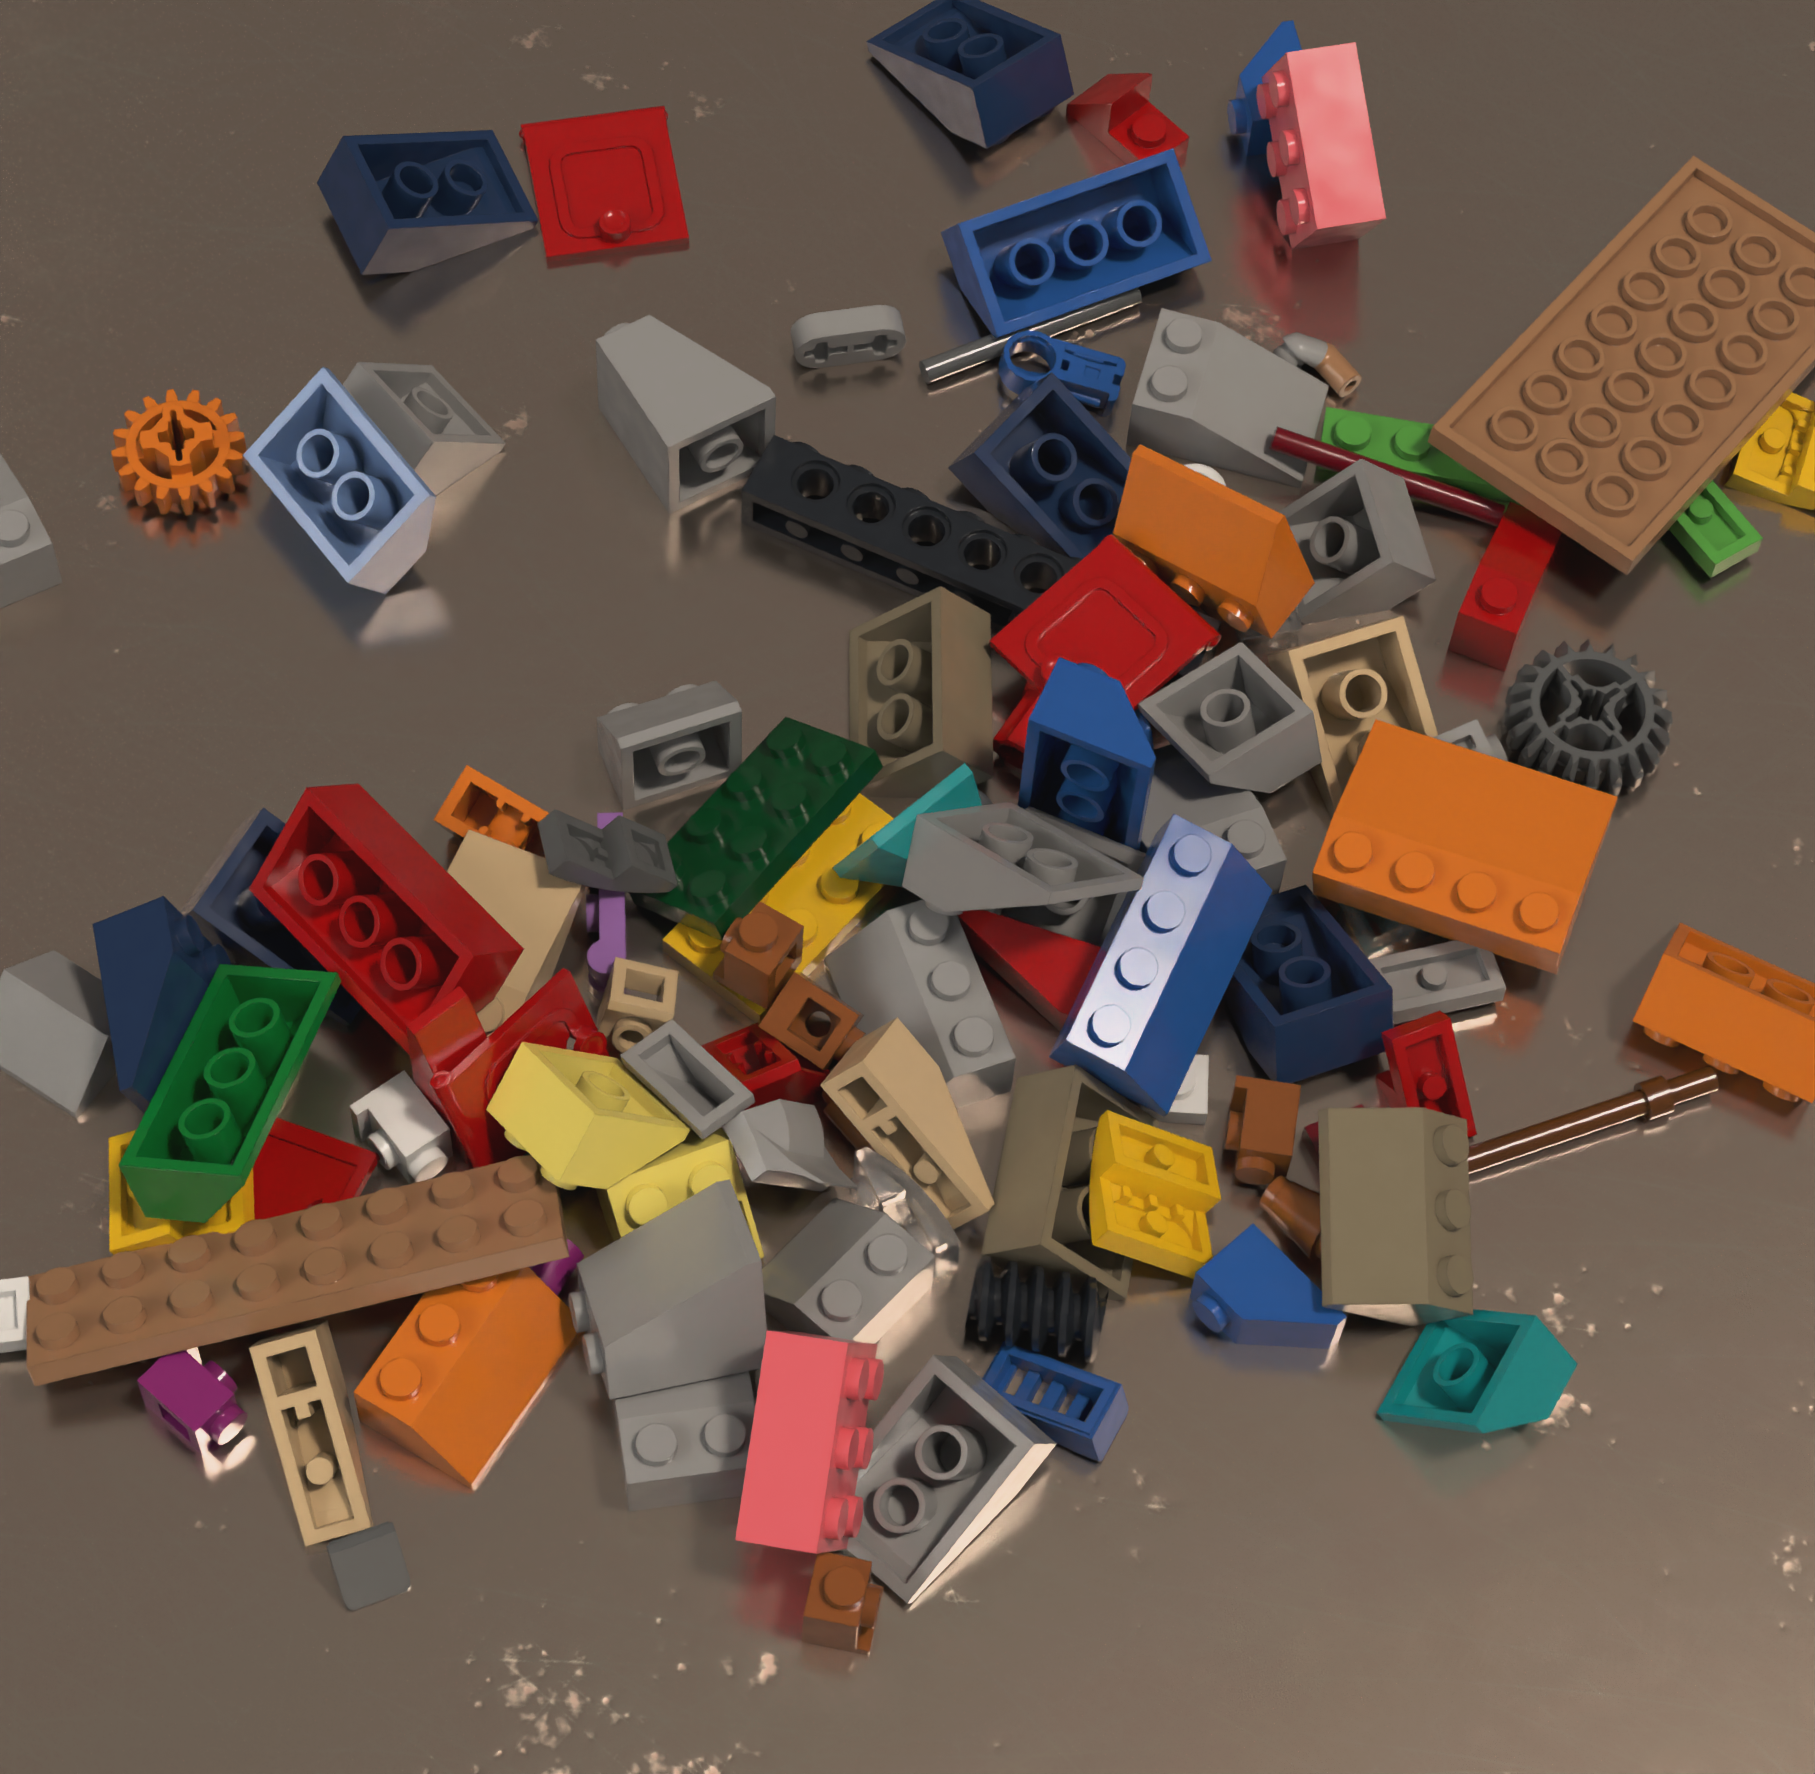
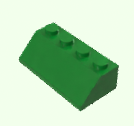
(224, 1089)

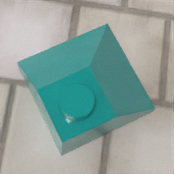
(885, 854)
(1480, 1374)

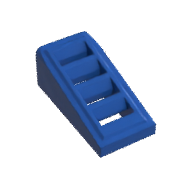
(1090, 1390)

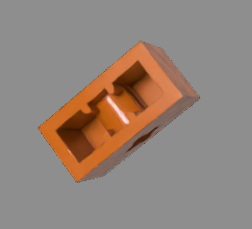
(491, 810)

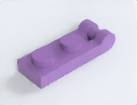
(607, 916)

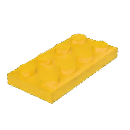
(807, 894)

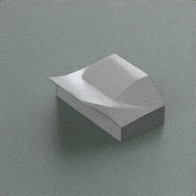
(785, 1146)

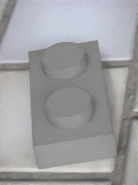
(1440, 978)

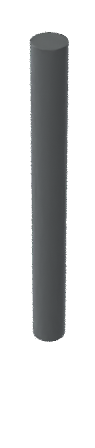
(990, 347)

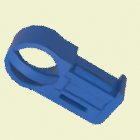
(1086, 373)

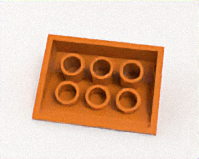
(1463, 845)

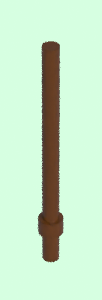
(1649, 1099)

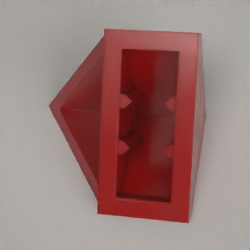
(768, 1067)

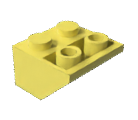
(672, 1180)

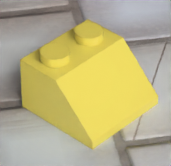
(582, 1116)

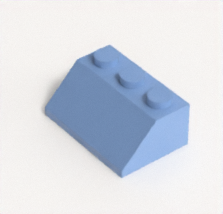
(345, 484)

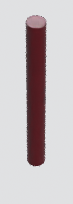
(1418, 486)

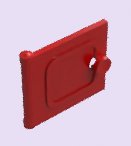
(605, 183)
(1108, 616)
(465, 1092)
(307, 1169)

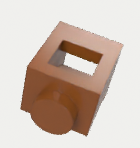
(760, 954)
(790, 1015)
(1262, 1128)
(841, 1604)

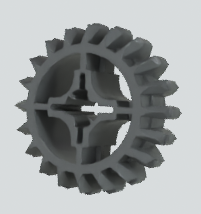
(1587, 699)

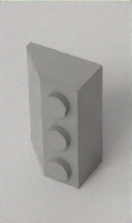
(926, 975)

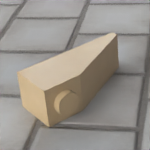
(909, 1117)
(313, 1431)

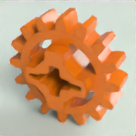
(148, 452)

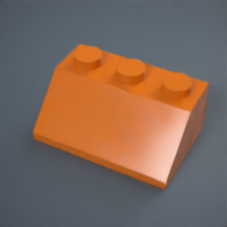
(1212, 543)
(1734, 1012)
(466, 1370)

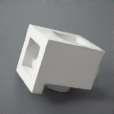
(403, 1129)

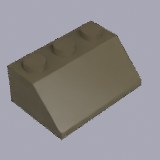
(923, 693)
(1046, 1179)
(1395, 1214)

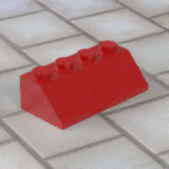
(380, 909)

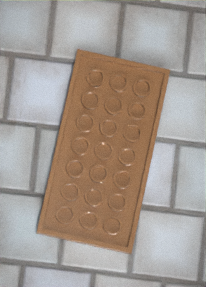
(1646, 368)

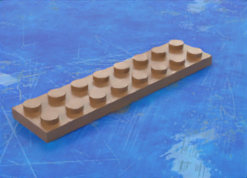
(292, 1268)

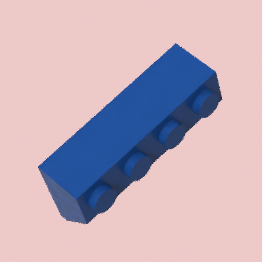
(1077, 244)
(1088, 755)
(1164, 966)

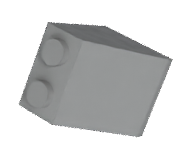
(681, 410)
(674, 1299)

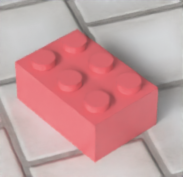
(1321, 146)
(809, 1442)

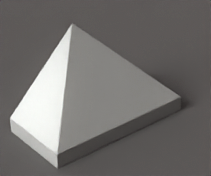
(687, 1079)

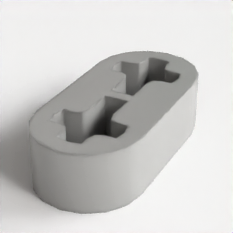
(848, 336)

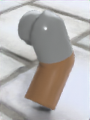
(1323, 358)

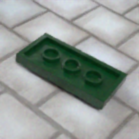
(760, 824)

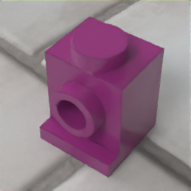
(193, 1399)

